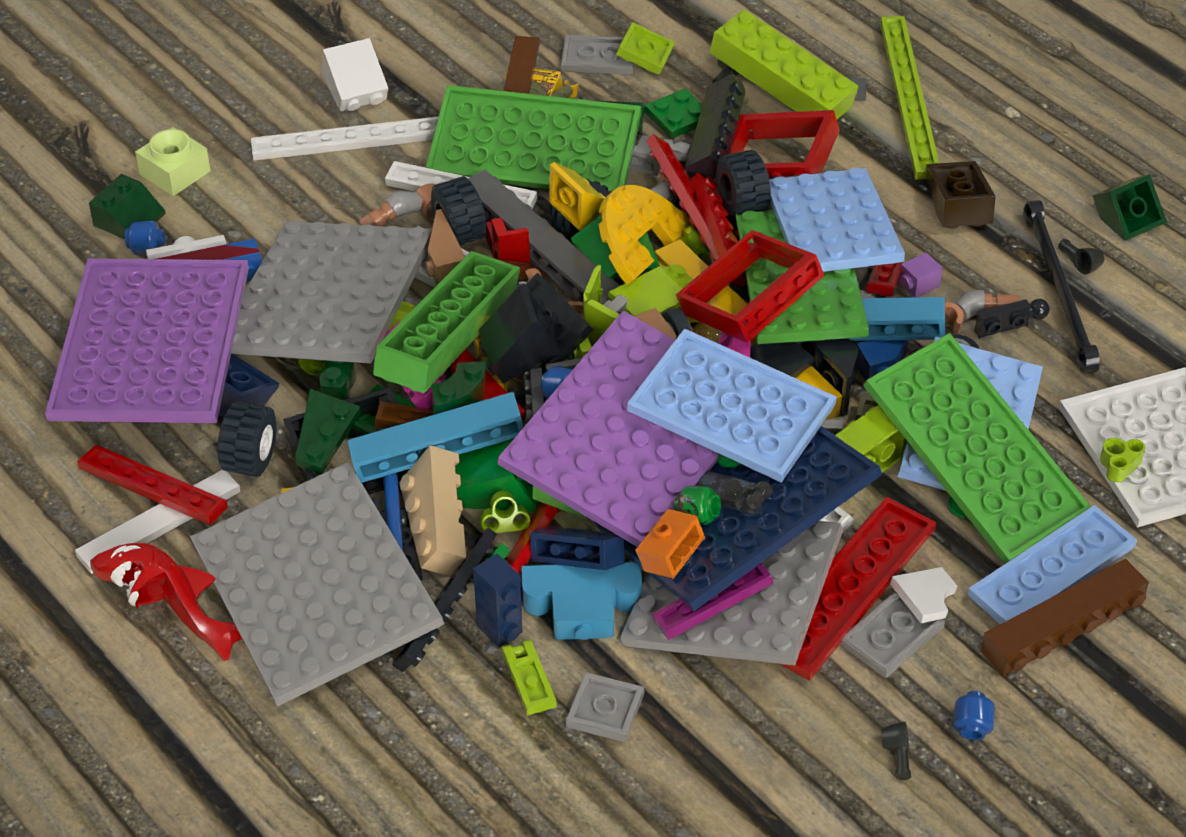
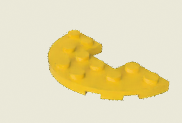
(627, 216)

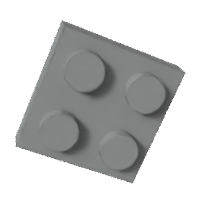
(605, 707)

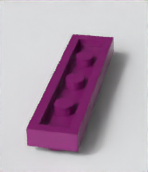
(679, 617)

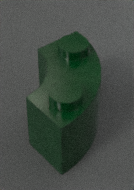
(462, 389)

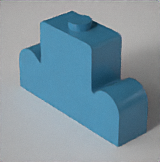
(581, 597)

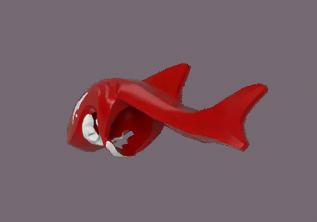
(161, 578)

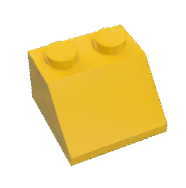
(573, 196)

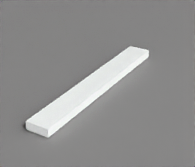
(343, 138)

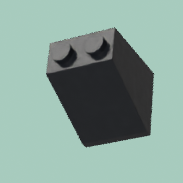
(517, 336)

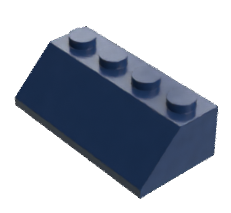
(245, 385)

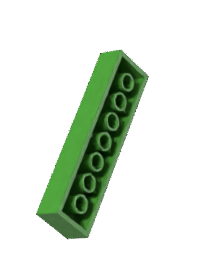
(445, 322)

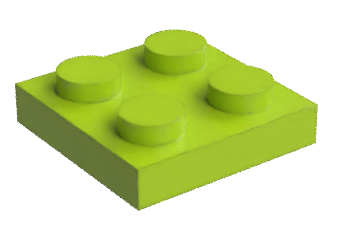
(645, 48)

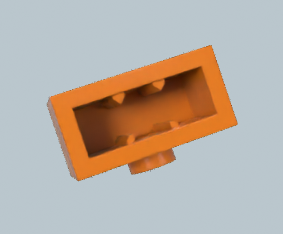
(670, 543)

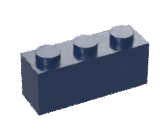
(577, 548)
(498, 600)

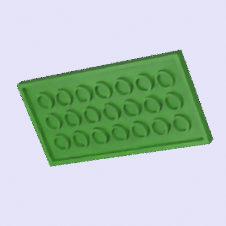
(524, 133)
(823, 312)
(976, 447)

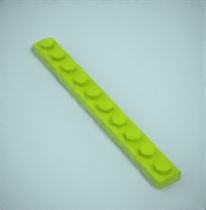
(909, 95)

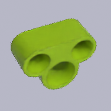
(1121, 457)
(504, 520)

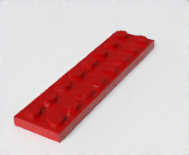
(860, 577)

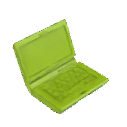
(595, 313)

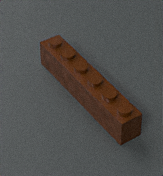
(1064, 617)

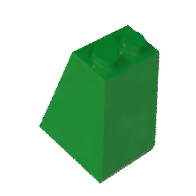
(591, 244)
(484, 477)

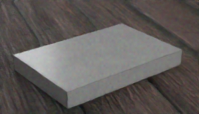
(594, 55)
(889, 636)

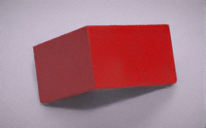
(505, 244)

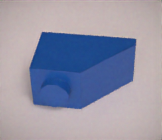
(879, 355)

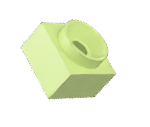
(172, 160)

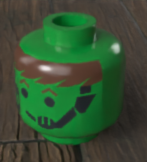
(699, 501)

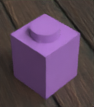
(920, 275)

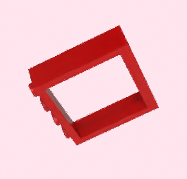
(781, 125)
(802, 274)

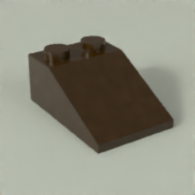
(961, 194)

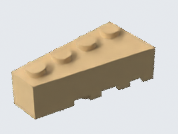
(435, 510)

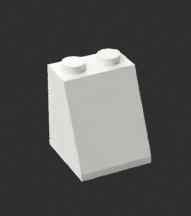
(354, 75)

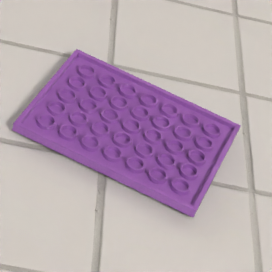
(149, 341)
(598, 453)

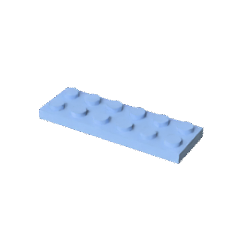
(1053, 565)

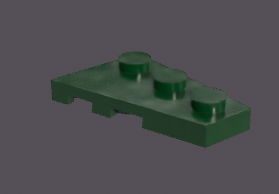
(324, 430)

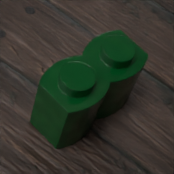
(337, 379)

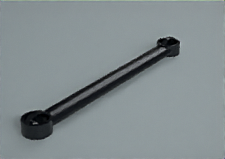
(1088, 354)

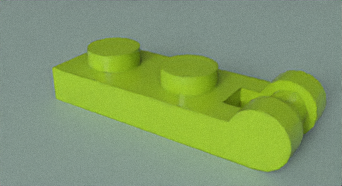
(529, 677)

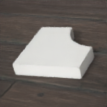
(925, 592)

